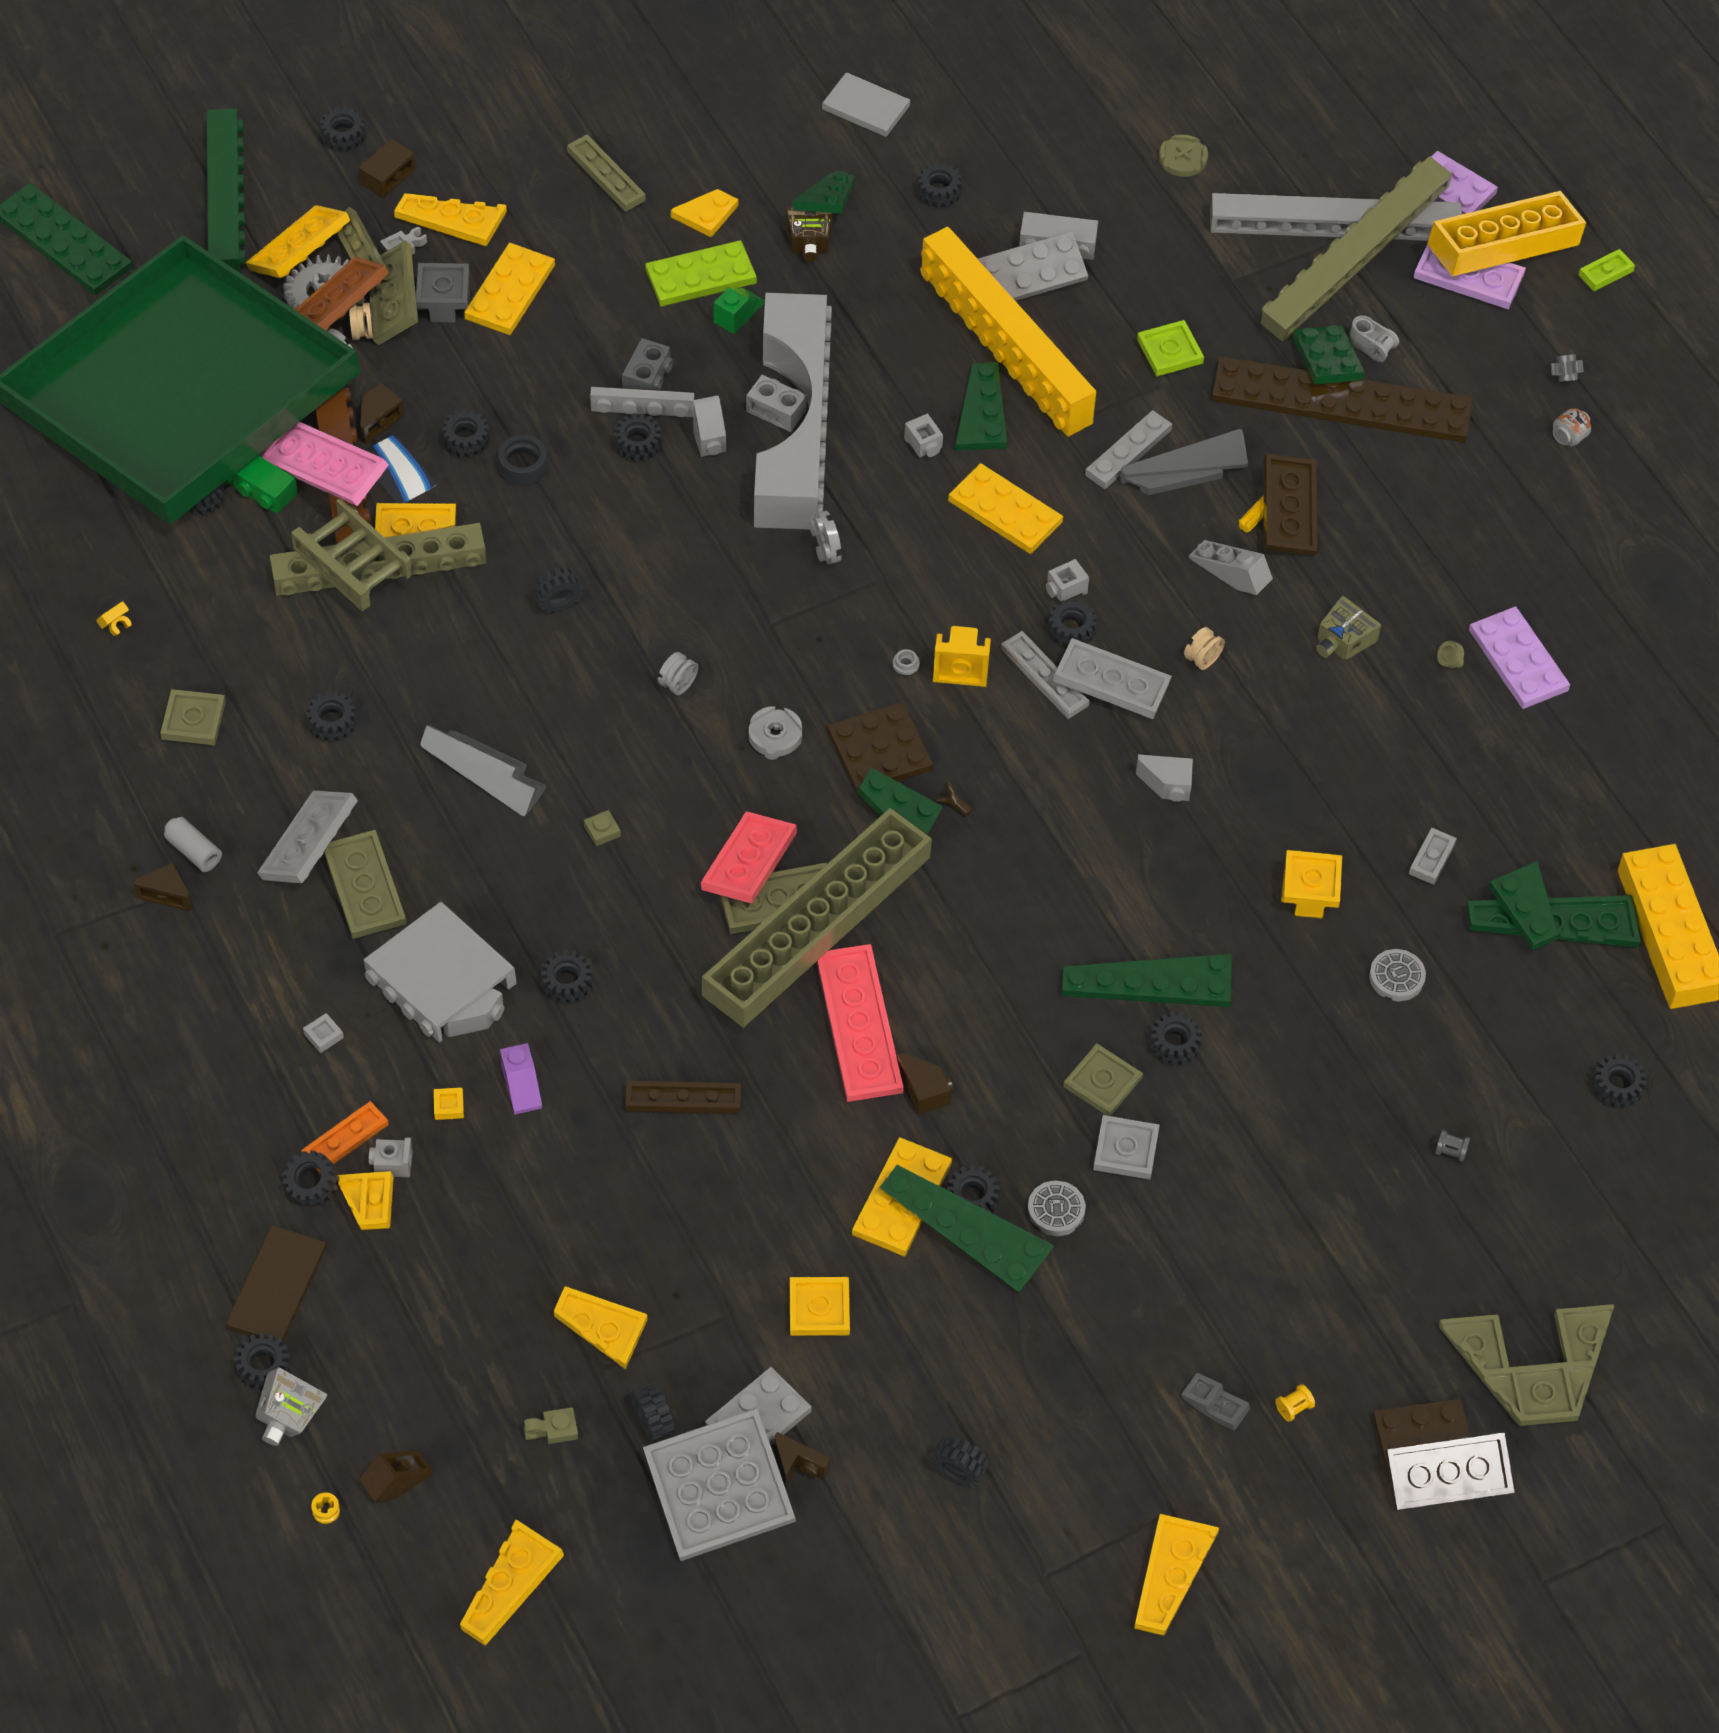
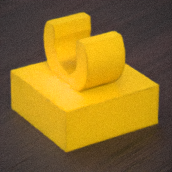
(113, 616)

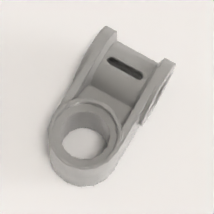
(1371, 338)

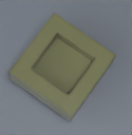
(602, 828)

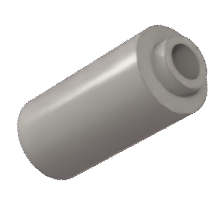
(192, 844)

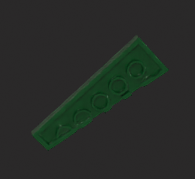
(1579, 919)
(1171, 980)
(986, 1238)

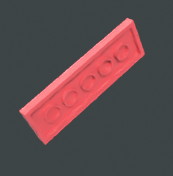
(859, 1023)

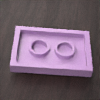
(1464, 186)

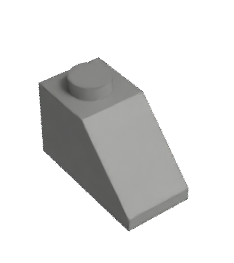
(709, 426)
(1166, 776)
(477, 1015)

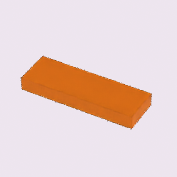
(349, 1133)

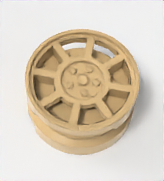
(357, 321)
(1204, 648)

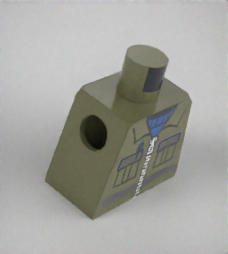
(1346, 630)

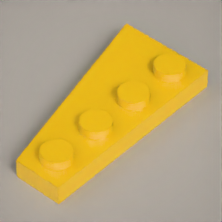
(1173, 1564)

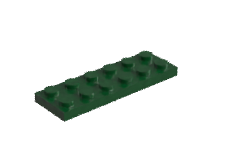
(63, 239)

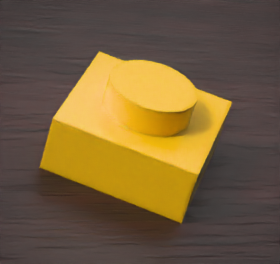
(448, 1103)

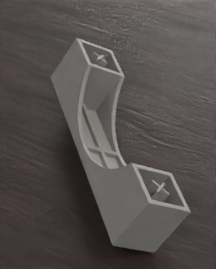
(791, 472)

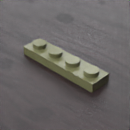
(606, 173)
(357, 240)

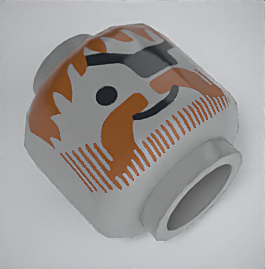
(1571, 427)

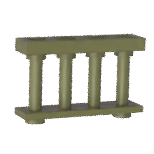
(341, 575)

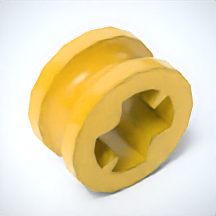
(318, 1502)

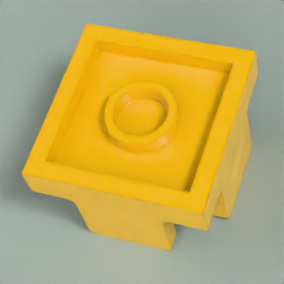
(961, 659)
(1312, 882)

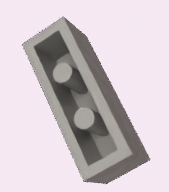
(1044, 226)

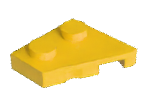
(706, 212)
(369, 1198)

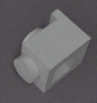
(926, 440)
(1067, 581)
(392, 1156)

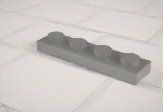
(642, 401)
(1128, 449)

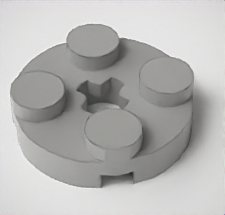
(826, 536)
(775, 745)

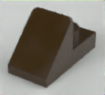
(795, 1455)

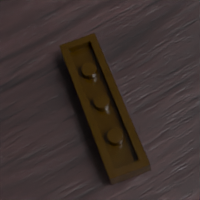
(683, 1097)

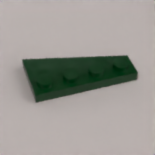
(982, 414)

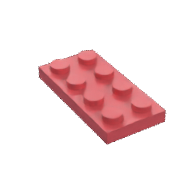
(749, 857)

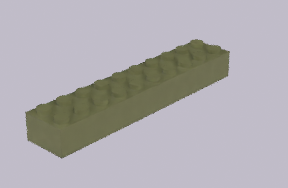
(816, 917)

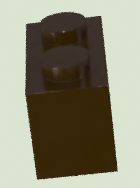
(387, 168)

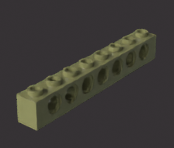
(427, 550)

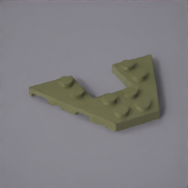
(1535, 1391)

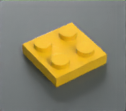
(819, 1306)

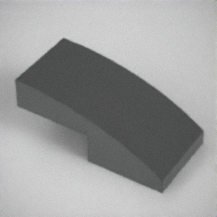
(1215, 1403)

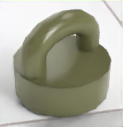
(1451, 654)

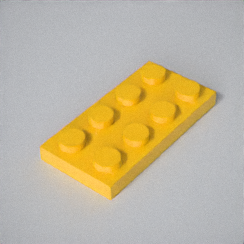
(298, 241)
(509, 288)
(1005, 508)
(884, 1219)

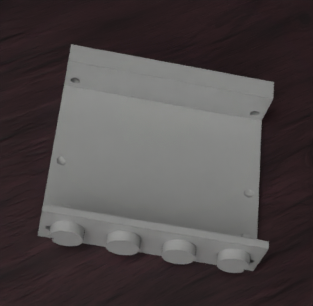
(436, 969)

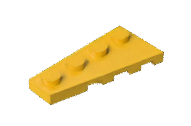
(465, 221)
(517, 1572)

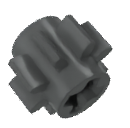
(1567, 367)

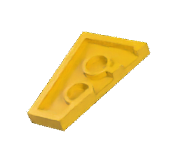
(602, 1323)

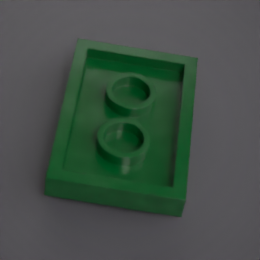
(1328, 354)

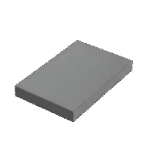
(866, 104)

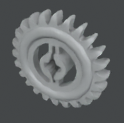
(314, 275)

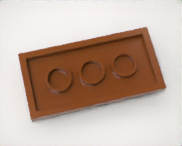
(342, 291)

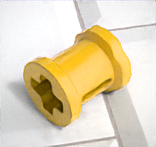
(1295, 1402)

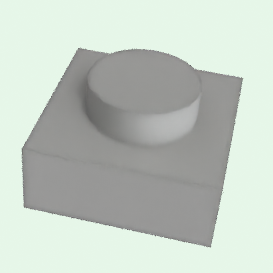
(323, 1033)

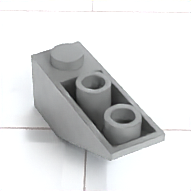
(1235, 566)

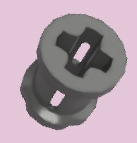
(1452, 1145)

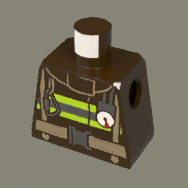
(809, 232)

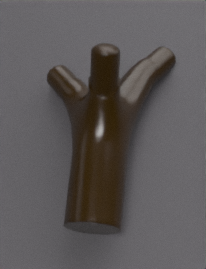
(955, 800)

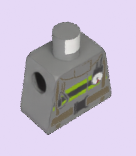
(286, 1405)

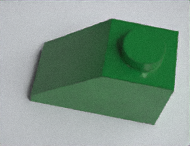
(735, 308)

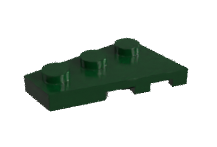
(828, 194)
(885, 793)
(1527, 904)

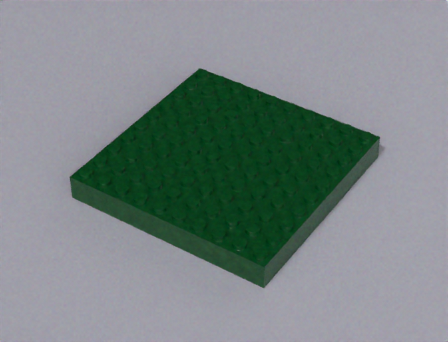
(177, 378)

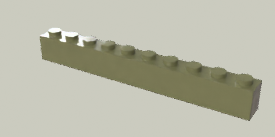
(1355, 248)

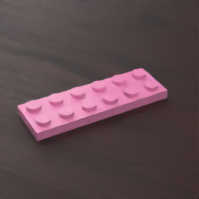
(326, 462)

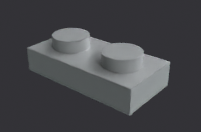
(1432, 856)

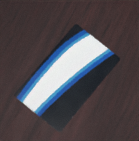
(404, 475)

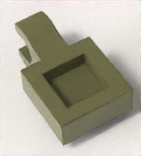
(557, 1426)

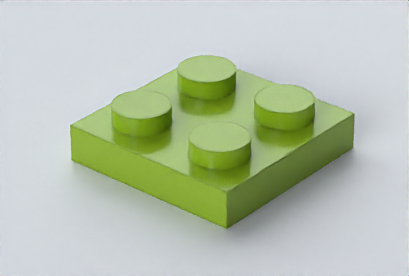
(1170, 348)

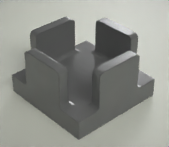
(442, 289)

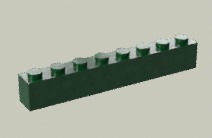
(224, 187)

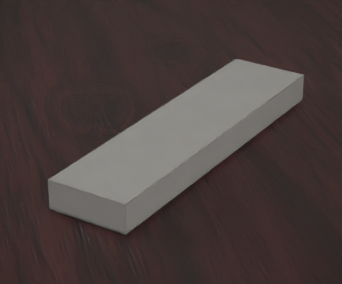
(1041, 673)

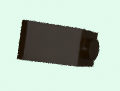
(379, 411)
(924, 1083)
(395, 1474)

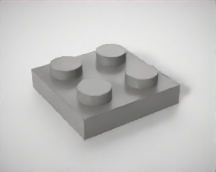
(1126, 1147)

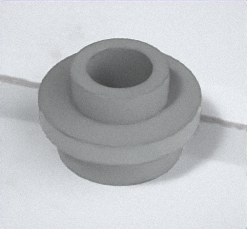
(906, 656)

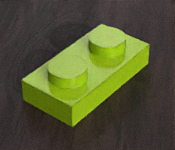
(1606, 270)

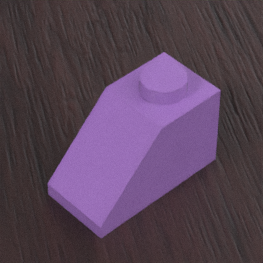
(520, 1078)

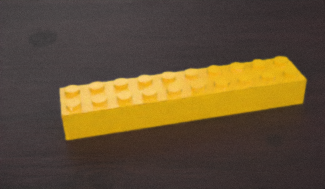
(1008, 332)

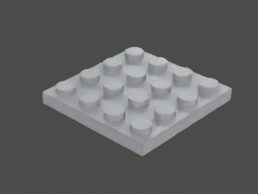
(719, 1484)

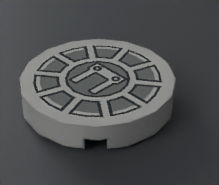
(1397, 974)
(1056, 1208)

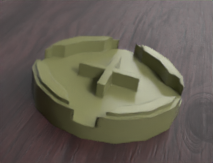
(1183, 155)

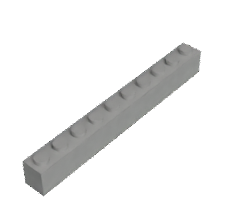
(1309, 215)

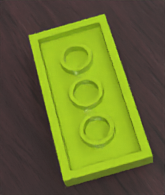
(700, 273)

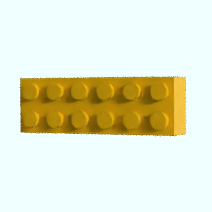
(1506, 233)
(1672, 925)

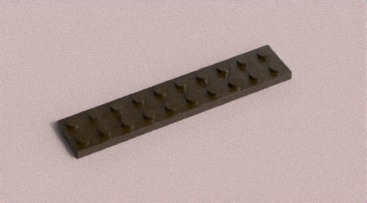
(1348, 402)

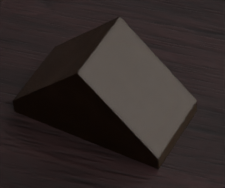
(163, 888)

